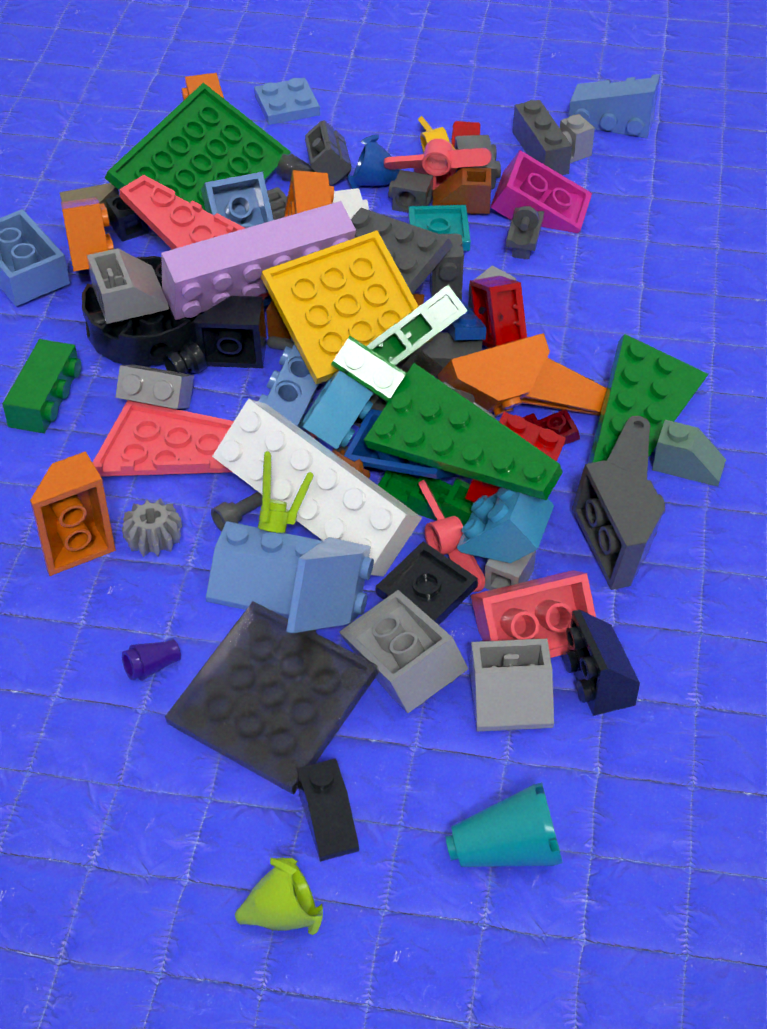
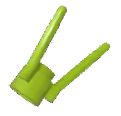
(273, 512)

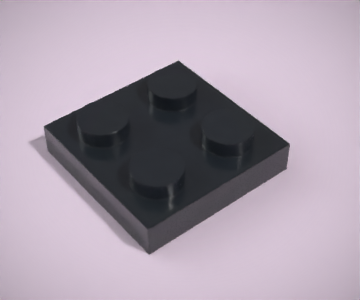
(429, 582)

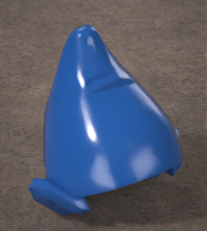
(370, 166)

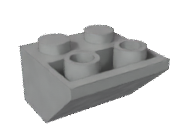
(125, 286)
(512, 684)

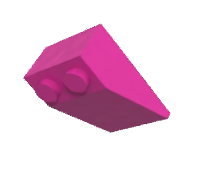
(540, 187)

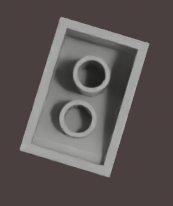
(408, 647)

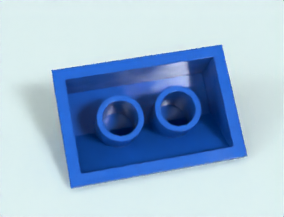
(380, 460)

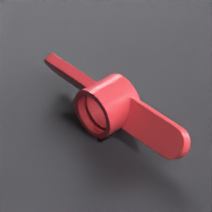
(453, 158)
(445, 535)

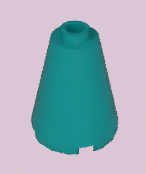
(507, 834)

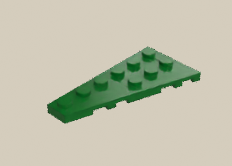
(643, 385)
(448, 432)

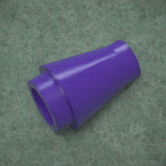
(148, 658)

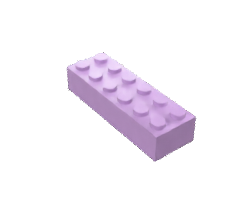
(232, 263)

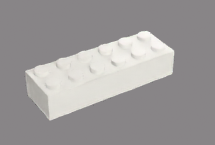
(339, 498)

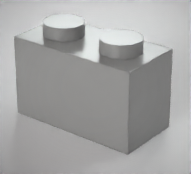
(154, 386)

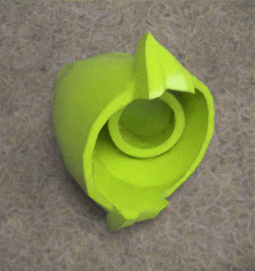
(281, 900)

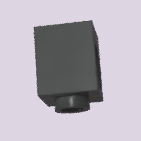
(411, 190)

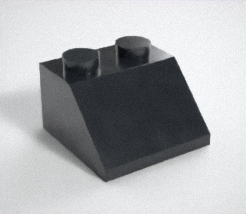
(233, 333)

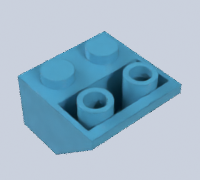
(505, 526)

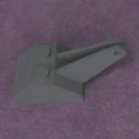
(620, 506)

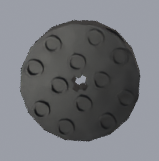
(137, 339)

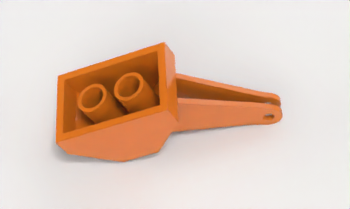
(522, 374)

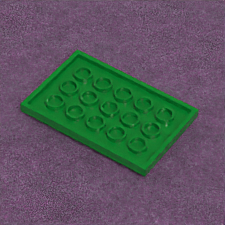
(199, 144)

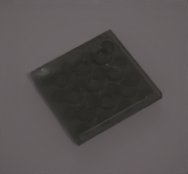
(272, 696)

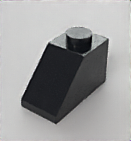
(327, 809)

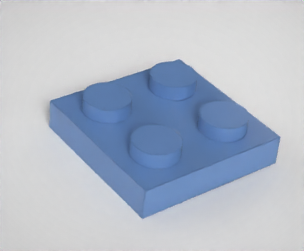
(286, 101)

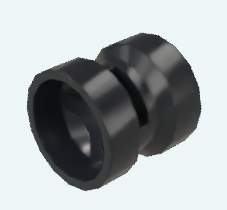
(186, 360)

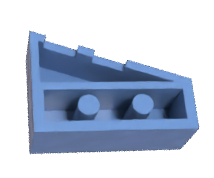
(618, 106)

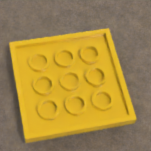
(338, 295)

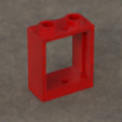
(503, 309)

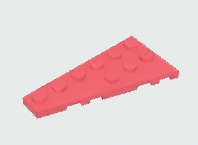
(172, 217)
(161, 442)

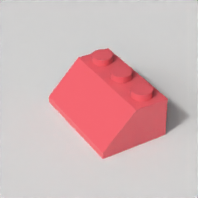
(534, 609)

